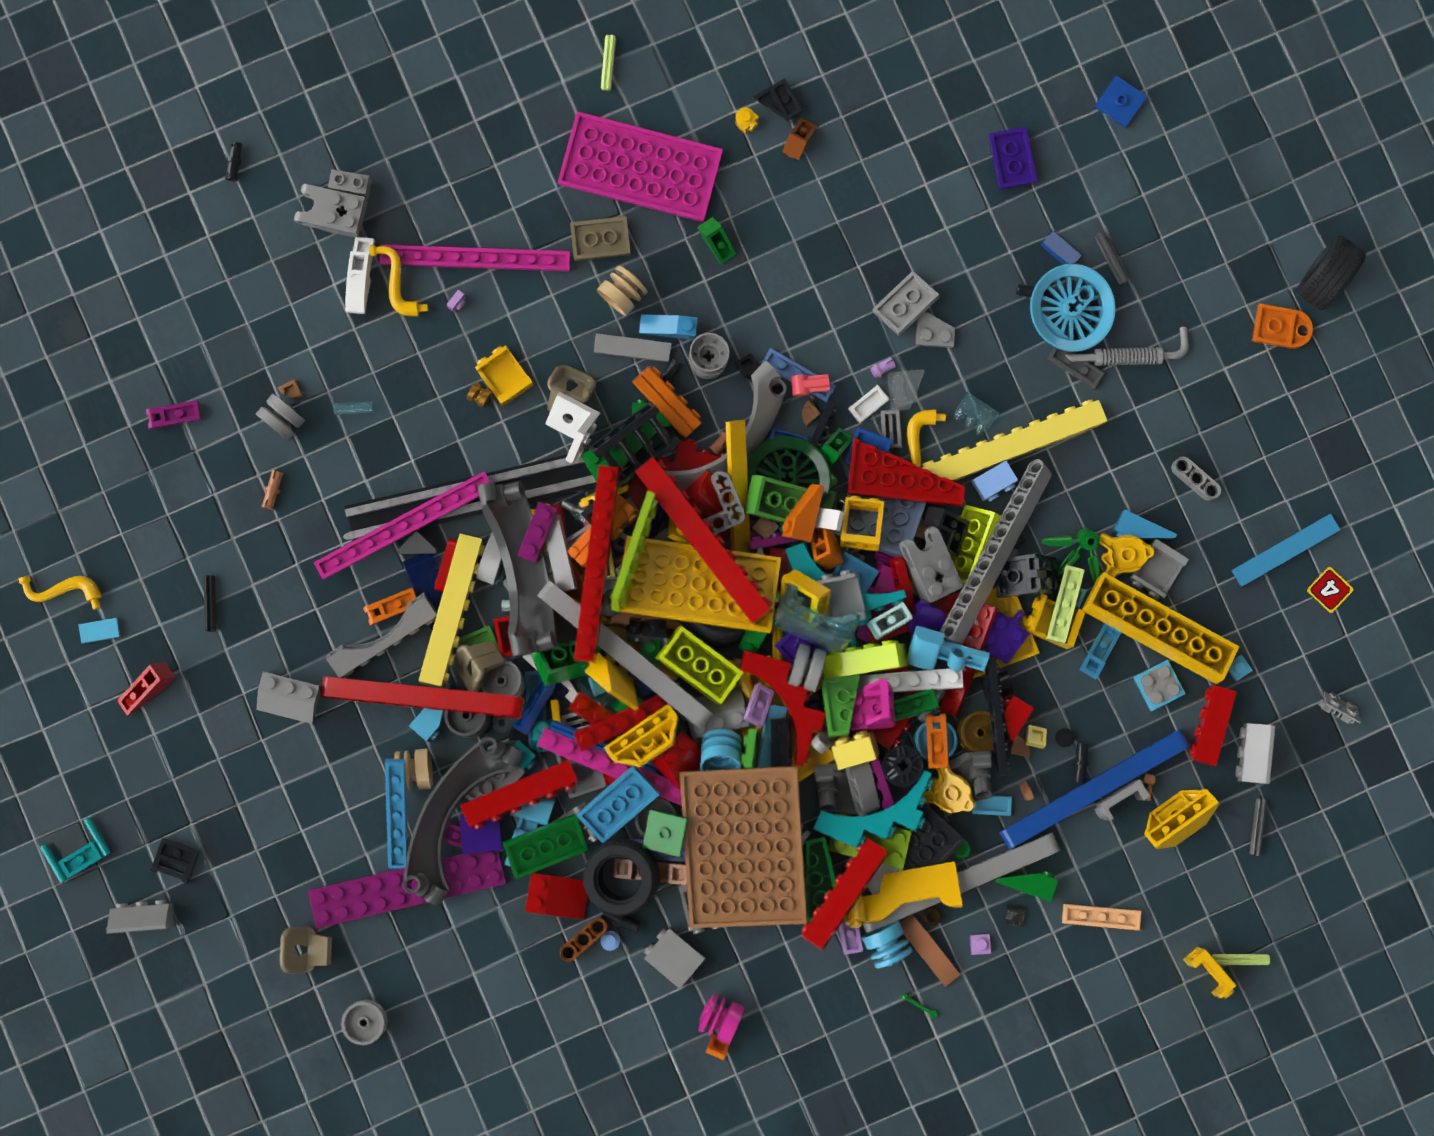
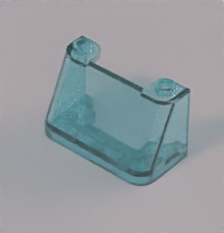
(813, 626)

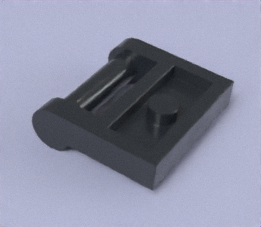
(178, 854)

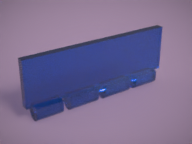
(424, 579)

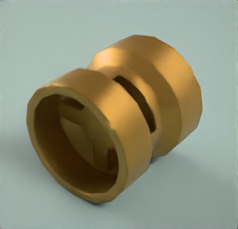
(479, 395)

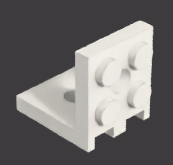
(579, 428)

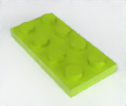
(896, 846)

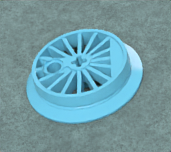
(1096, 285)

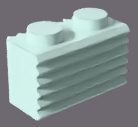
(889, 621)

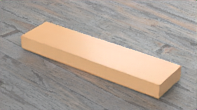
(1101, 917)

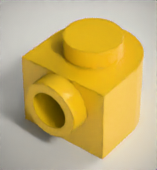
(746, 119)

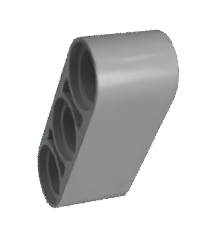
(1205, 480)
(863, 789)

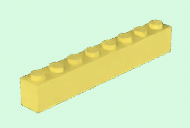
(451, 611)

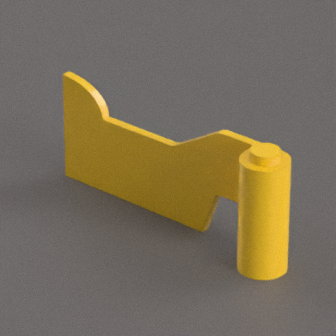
(907, 887)

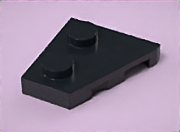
(780, 100)
(647, 632)

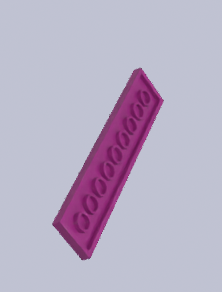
(386, 891)

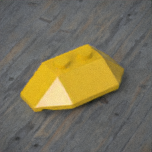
(645, 739)
(1180, 817)

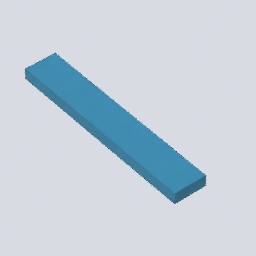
(1285, 550)
(396, 813)

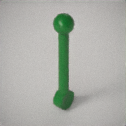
(933, 1014)

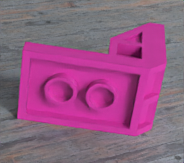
(873, 707)

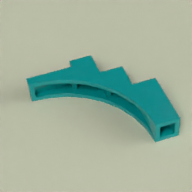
(802, 560)
(881, 824)

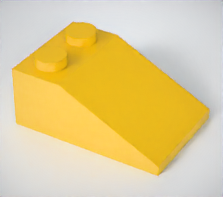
(614, 679)

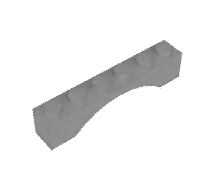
(347, 657)

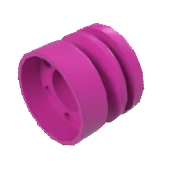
(721, 1018)

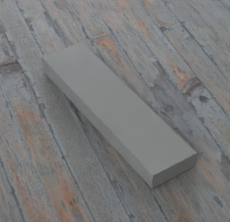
(632, 348)
(559, 558)

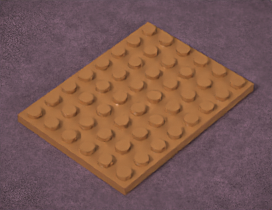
(743, 847)

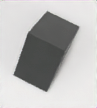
(417, 545)

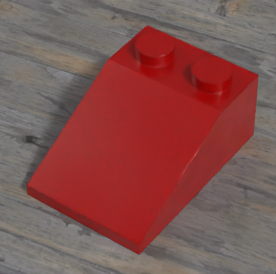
(556, 896)

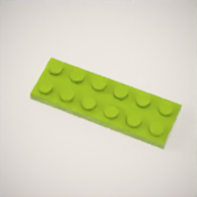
(635, 548)

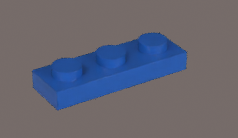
(534, 707)

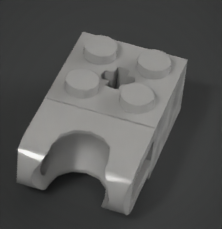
(327, 210)
(931, 563)

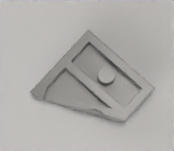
(934, 332)

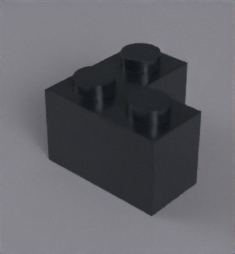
(950, 526)

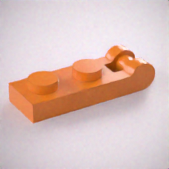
(389, 606)
(937, 742)

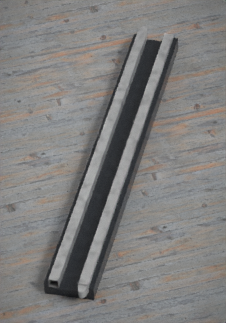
(540, 480)

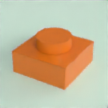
(717, 1048)

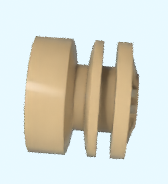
(622, 290)
(418, 769)

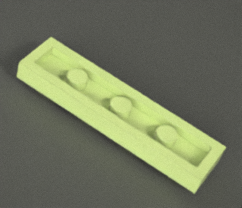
(1065, 604)

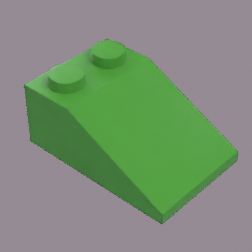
(772, 498)

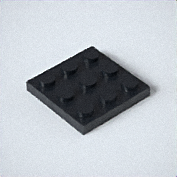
(934, 841)

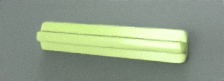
(608, 62)
(1241, 959)

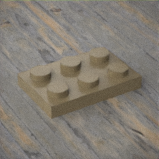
(600, 238)

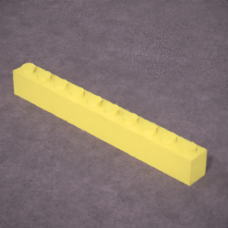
(1019, 441)

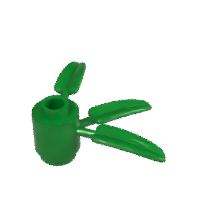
(1086, 539)

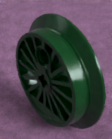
(798, 445)

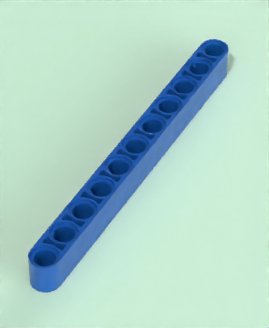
(1094, 788)

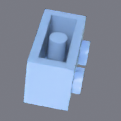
(994, 481)

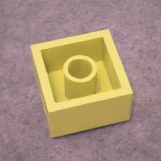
(855, 749)

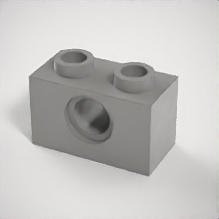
(350, 183)

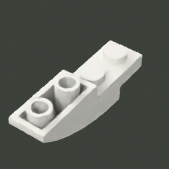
(358, 276)

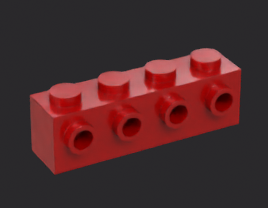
(1212, 725)

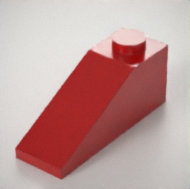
(145, 687)

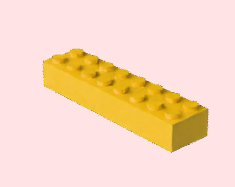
(1160, 628)

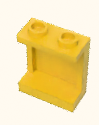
(503, 375)
(1040, 619)
(1201, 956)

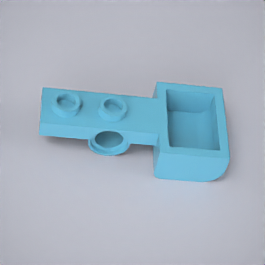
(930, 644)
(532, 816)

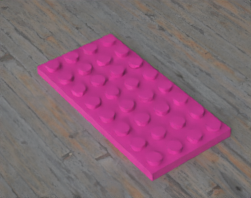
(640, 166)

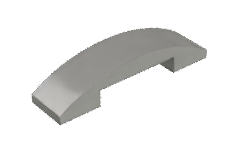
(490, 562)

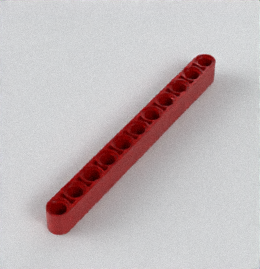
(422, 697)

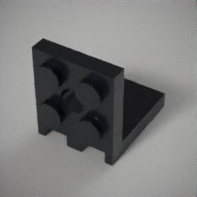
(1035, 576)

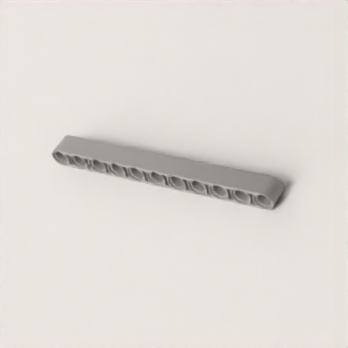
(996, 552)
(630, 659)
(982, 873)

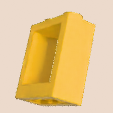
(861, 541)
(819, 593)

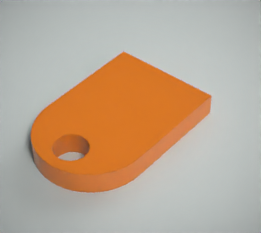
(1280, 326)

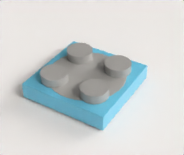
(1159, 685)

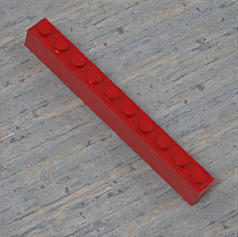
(704, 541)
(597, 564)

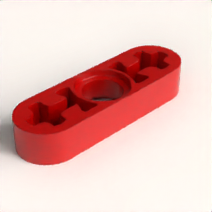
(445, 565)
(901, 580)

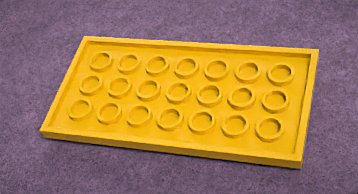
(680, 586)

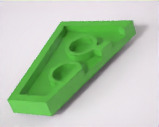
(839, 701)

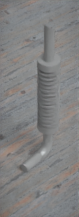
(1133, 355)

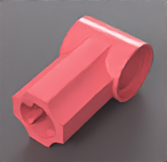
(805, 384)

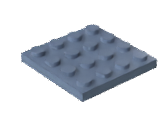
(898, 523)

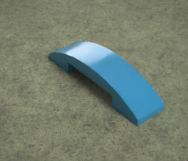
(1099, 651)

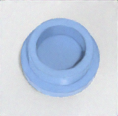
(610, 940)

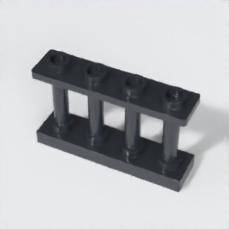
(633, 425)

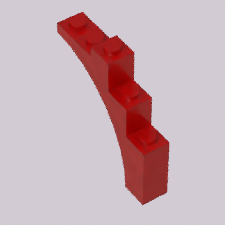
(685, 459)
(804, 718)

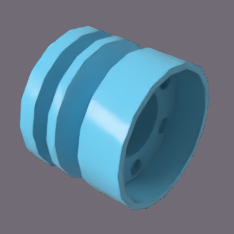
(721, 750)
(887, 944)

